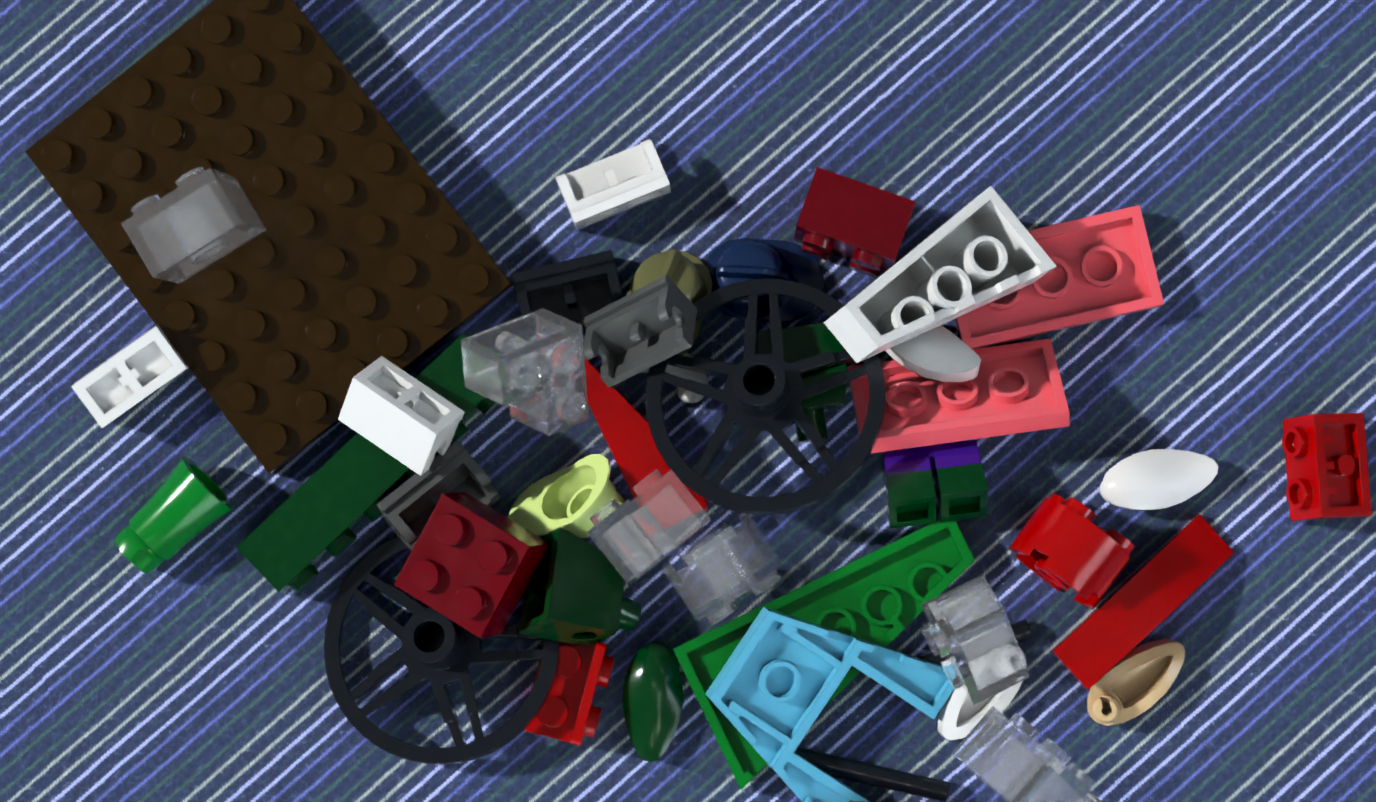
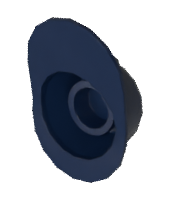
(764, 259)

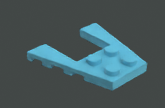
(786, 677)

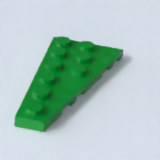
(863, 599)

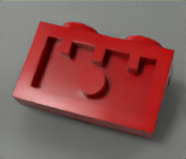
(1326, 466)
(569, 707)

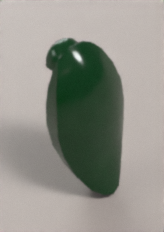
(652, 700)

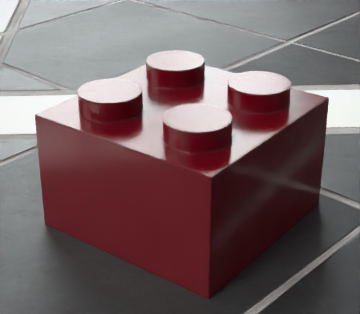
(852, 222)
(471, 564)

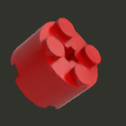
(1070, 550)

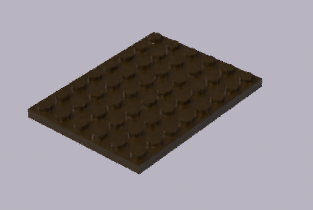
(356, 237)

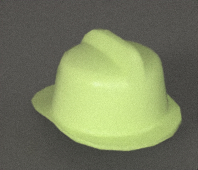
(567, 498)

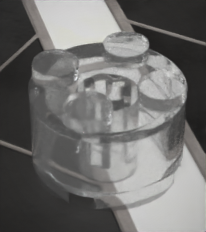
(724, 568)

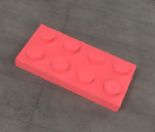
(1099, 275)
(1012, 394)

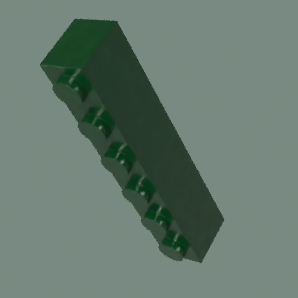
(347, 491)

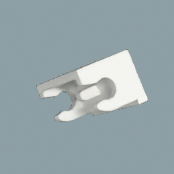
(614, 184)
(129, 376)
(400, 414)

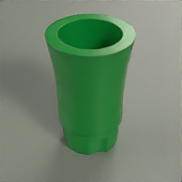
(172, 516)

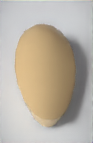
(1135, 682)

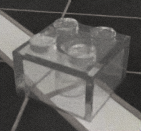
(192, 224)

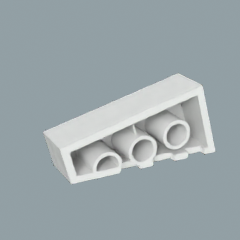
(953, 271)

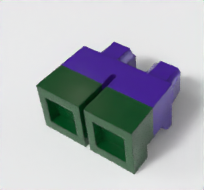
(958, 482)

